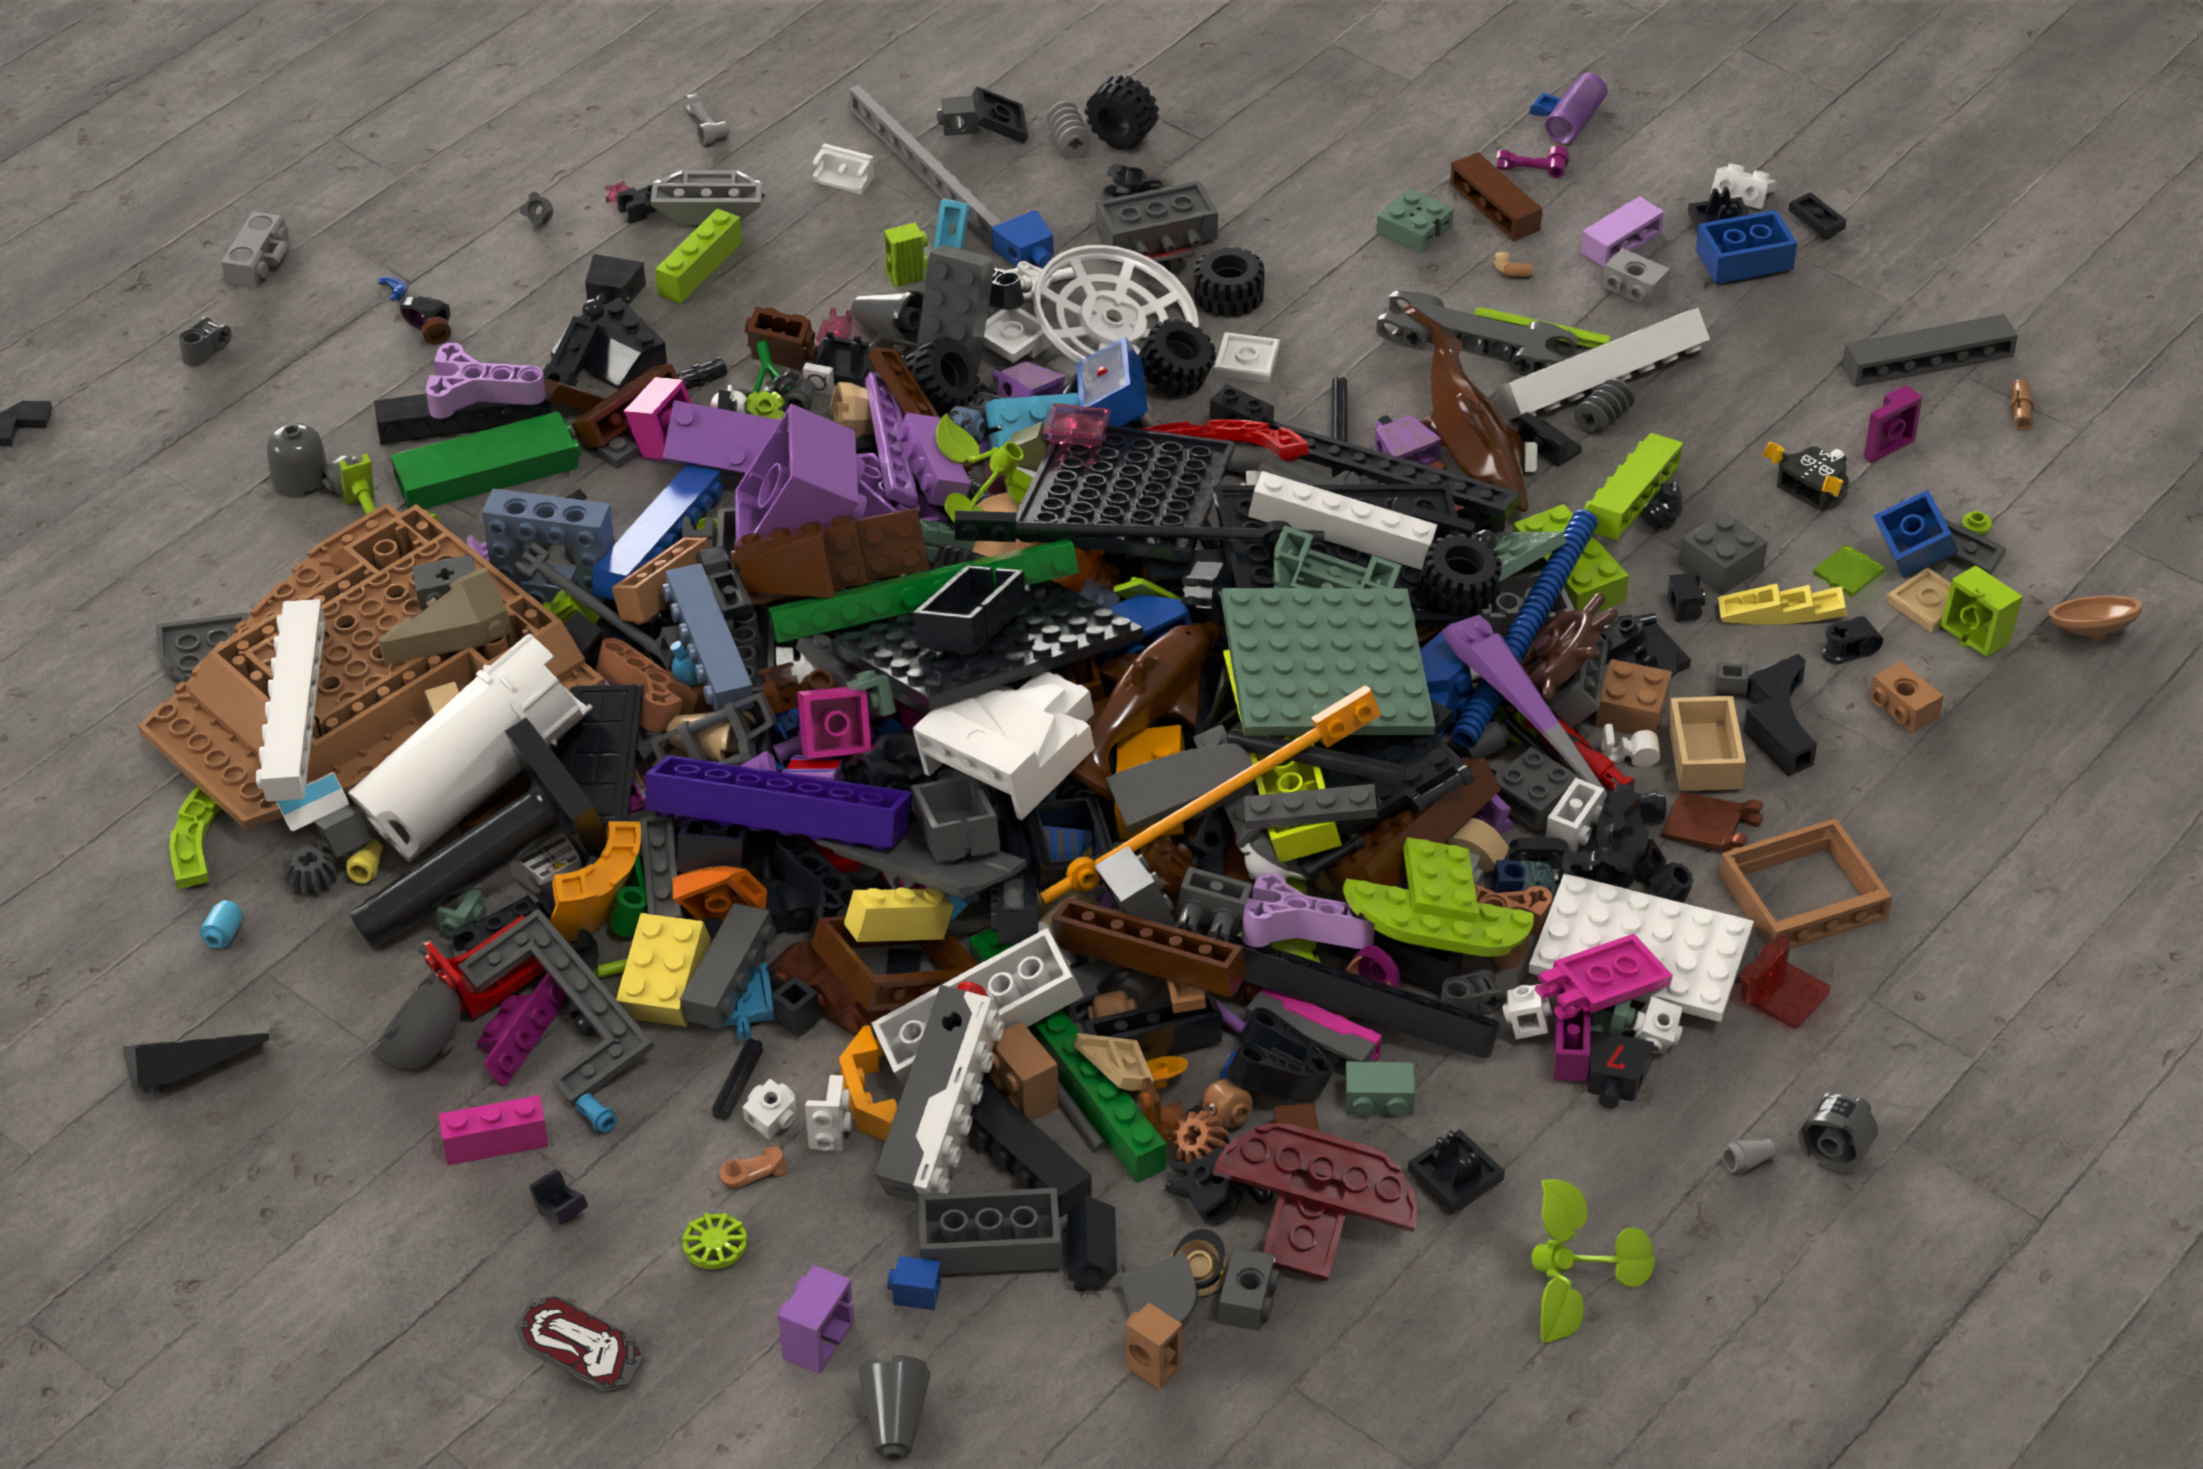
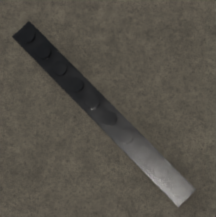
(1396, 470)

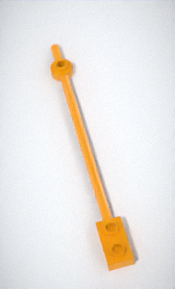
(1330, 727)

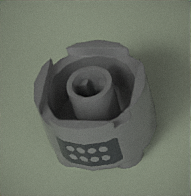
(1839, 1132)

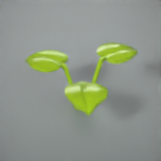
(961, 446)
(1562, 1213)

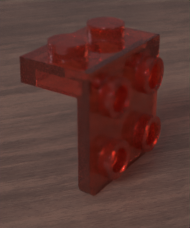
(1781, 987)

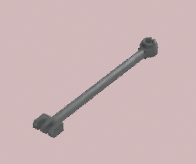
(538, 565)

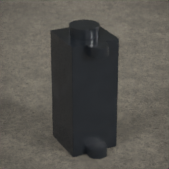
(1091, 1244)

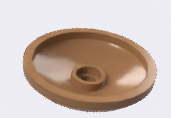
(2095, 615)

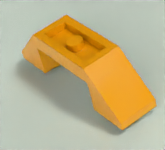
(860, 1059)

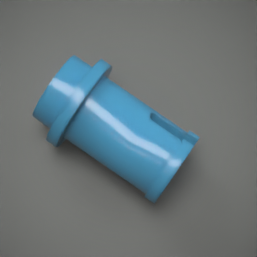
(602, 1118)

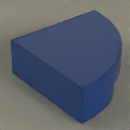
(1544, 105)

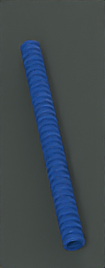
(1527, 623)

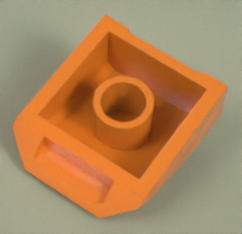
(715, 890)

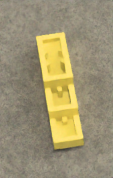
(1791, 606)

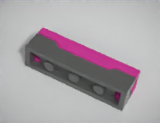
(1332, 1033)

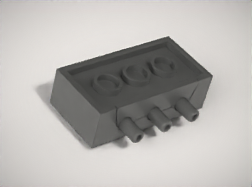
(1158, 219)

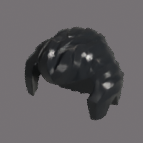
(1665, 505)

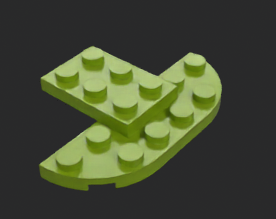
(1439, 905)

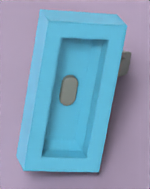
(951, 224)

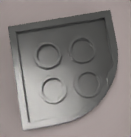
(187, 642)

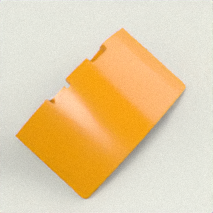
(588, 895)

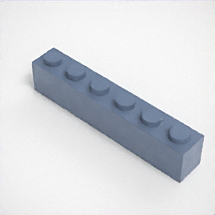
(707, 636)

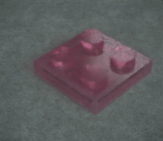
(1077, 425)

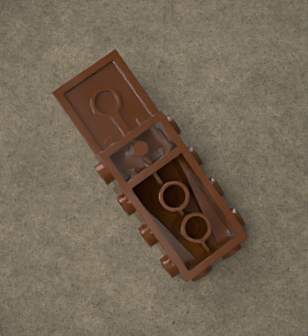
(829, 556)

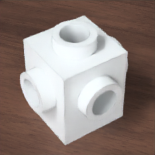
(1527, 1011)
(1658, 1023)
(770, 1108)

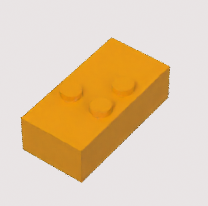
(1142, 748)

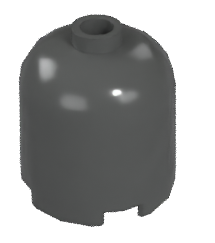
(296, 460)

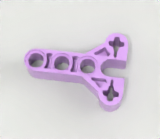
(465, 381)
(1285, 913)

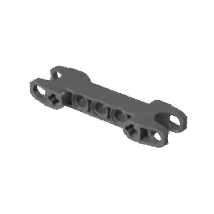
(1520, 346)

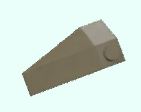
(458, 620)

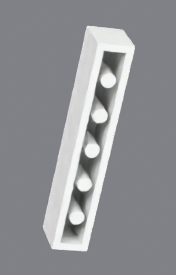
(1343, 519)

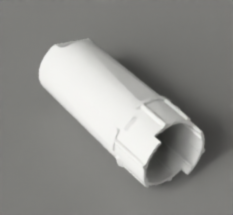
(464, 750)

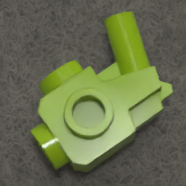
(765, 404)

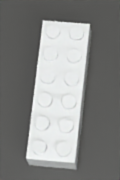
(1022, 981)

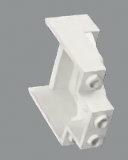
(1012, 737)

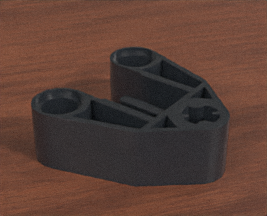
(1278, 1059)

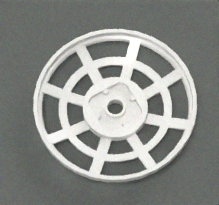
(1107, 303)

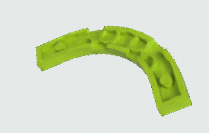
(189, 837)

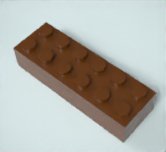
(1383, 856)

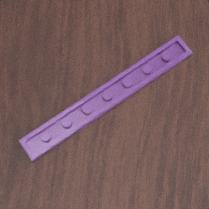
(886, 418)

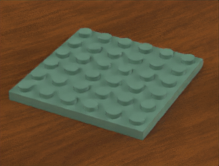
(1318, 645)

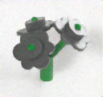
(779, 382)

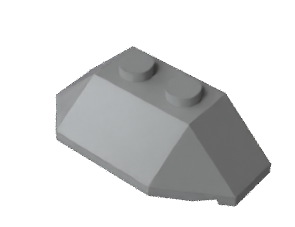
(695, 194)

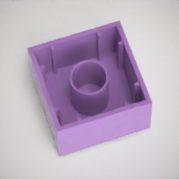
(800, 476)

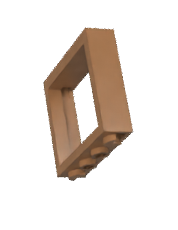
(1816, 924)

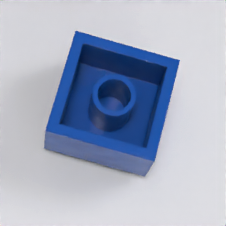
(1915, 533)

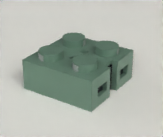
(1415, 220)

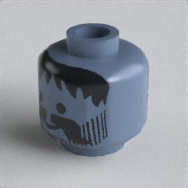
(970, 420)

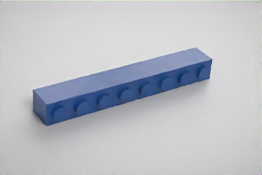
(659, 526)

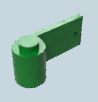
(629, 903)

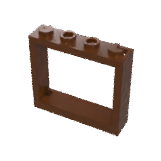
(834, 946)

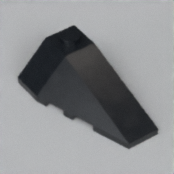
(169, 1062)

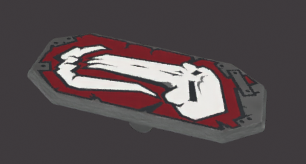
(579, 1343)

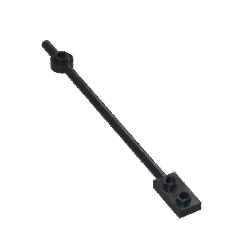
(1004, 526)

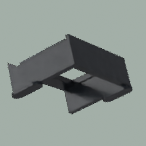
(1067, 813)

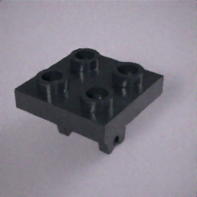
(1717, 208)
(846, 358)
(1456, 1170)

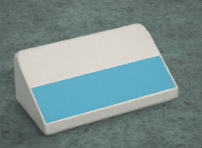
(321, 799)

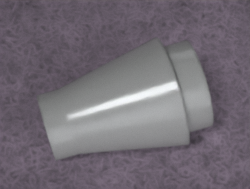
(1747, 1154)

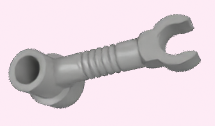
(708, 131)

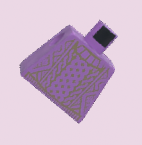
(1027, 380)
(1407, 440)

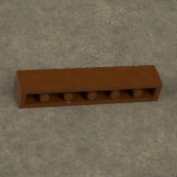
(1149, 947)

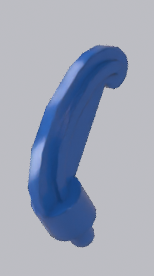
(398, 285)

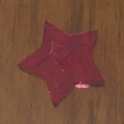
(612, 191)

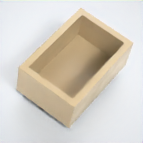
(1706, 743)

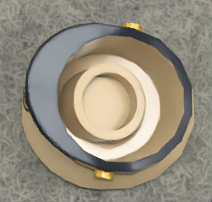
(1206, 1259)

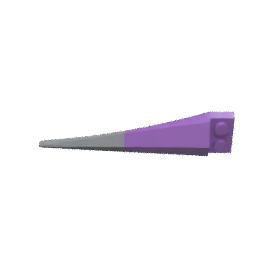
(1497, 664)

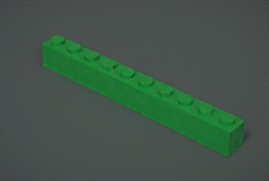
(911, 591)
(1102, 1102)

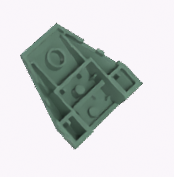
(1304, 568)

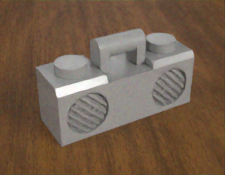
(255, 247)

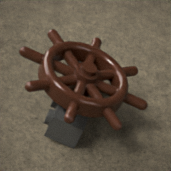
(1570, 661)

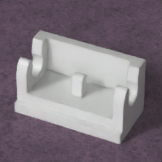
(843, 169)

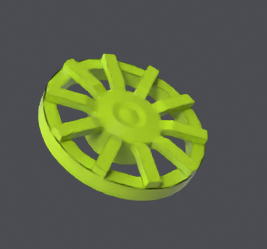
(714, 1241)

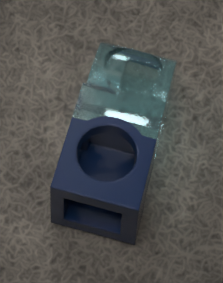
(1520, 875)

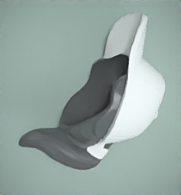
(1261, 856)

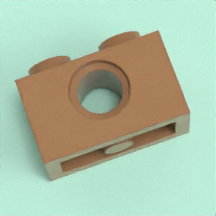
(1906, 696)
(1153, 1345)

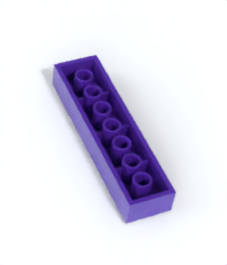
(778, 802)

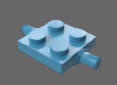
(753, 1004)

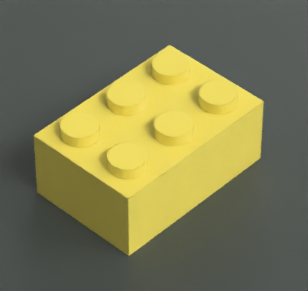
(660, 967)

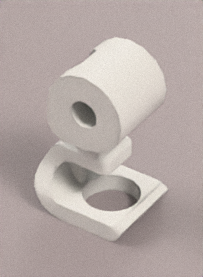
(1642, 747)

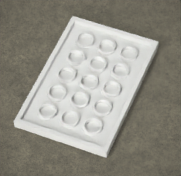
(1693, 943)

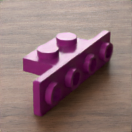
(518, 1028)

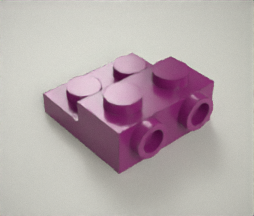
(1893, 424)

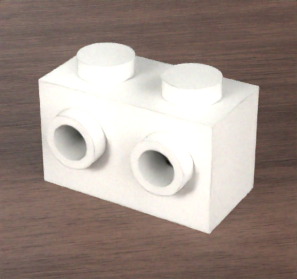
(1576, 814)

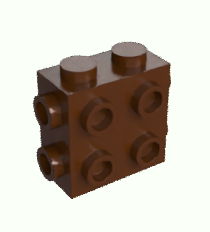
(787, 336)

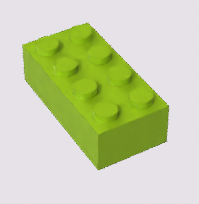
(1595, 569)

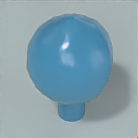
(681, 666)

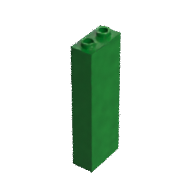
(485, 461)

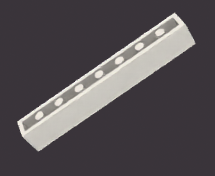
(1604, 362)
(292, 701)

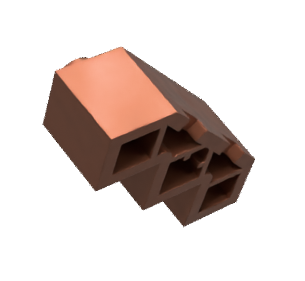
(835, 999)

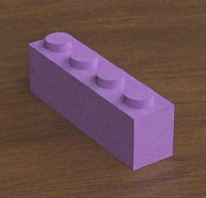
(933, 470)

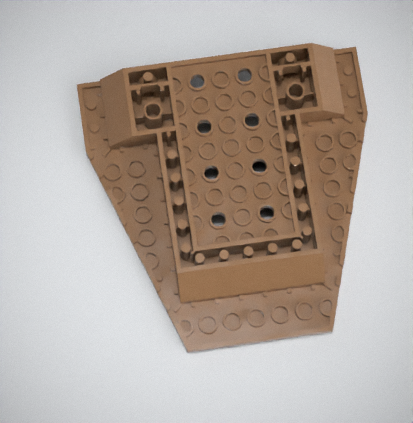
(365, 590)

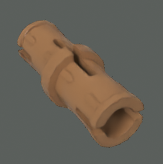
(2022, 405)

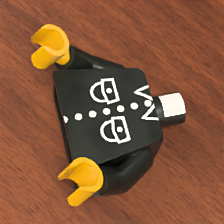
(1811, 474)

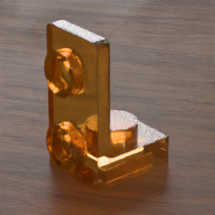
(1162, 1118)

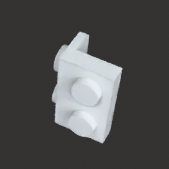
(1749, 186)
(829, 1119)

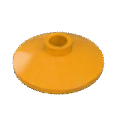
(1165, 1068)

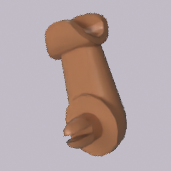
(741, 1172)

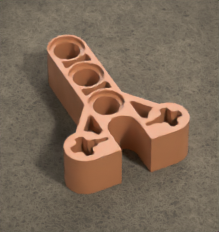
(663, 694)
(1534, 900)

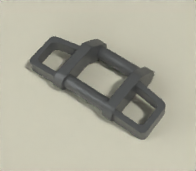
(731, 711)

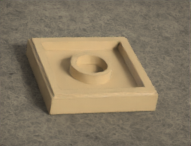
(1922, 598)

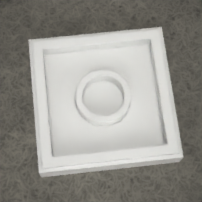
(1247, 357)

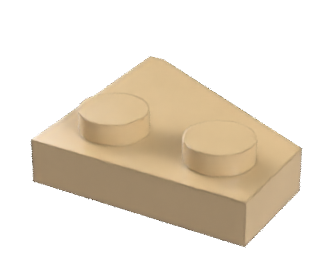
(1116, 1058)

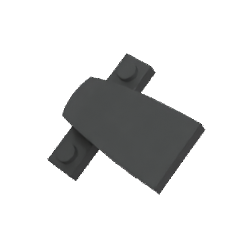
(1173, 781)

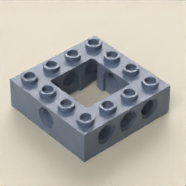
(520, 517)

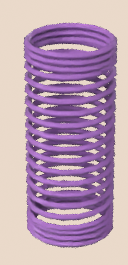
(1567, 99)

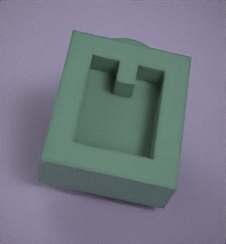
(878, 692)

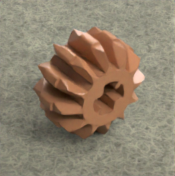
(1198, 1136)

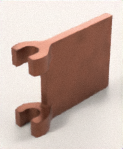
(1710, 821)

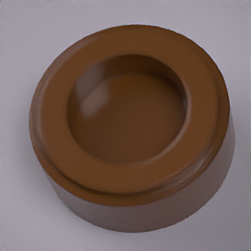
(436, 330)

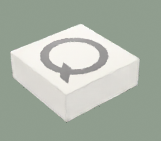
(821, 377)

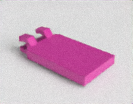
(1603, 977)

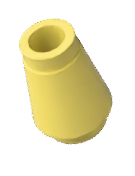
(364, 864)

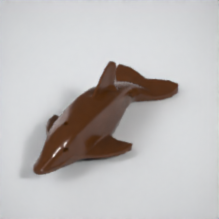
(1467, 419)
(1148, 688)

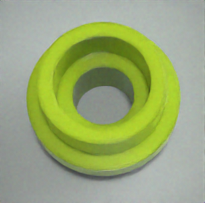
(1977, 522)

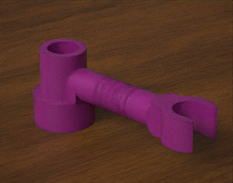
(1555, 162)

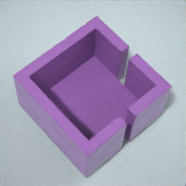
(816, 1312)

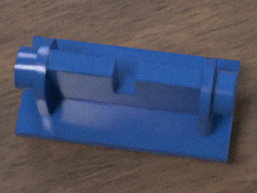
(786, 722)

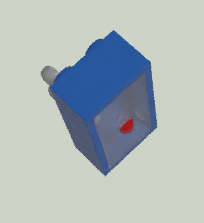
(1115, 382)

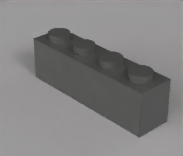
(727, 966)

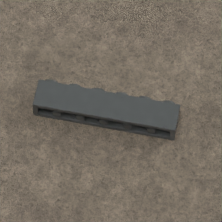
(1929, 350)

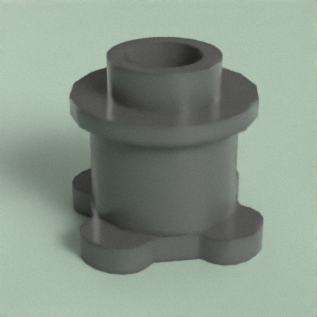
(531, 205)

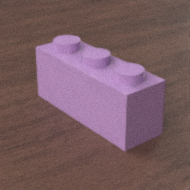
(1625, 228)

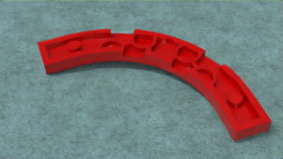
(1283, 443)

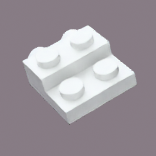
(1015, 334)

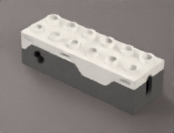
(940, 1093)

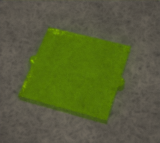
(1849, 570)

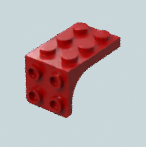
(470, 1000)

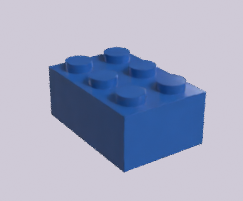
(1746, 246)

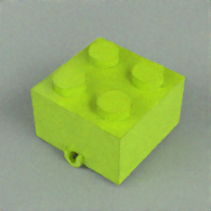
(1981, 611)

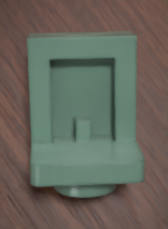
(470, 909)
(1614, 1021)

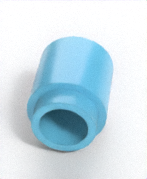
(221, 924)

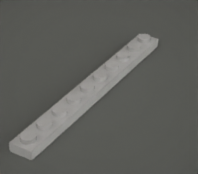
(920, 160)

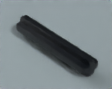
(737, 1079)

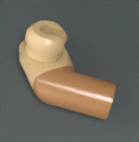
(1512, 269)

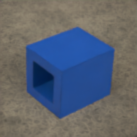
(915, 1282)

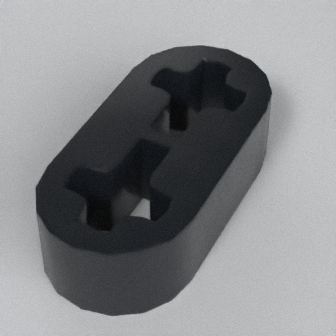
(1538, 850)

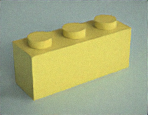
(898, 914)

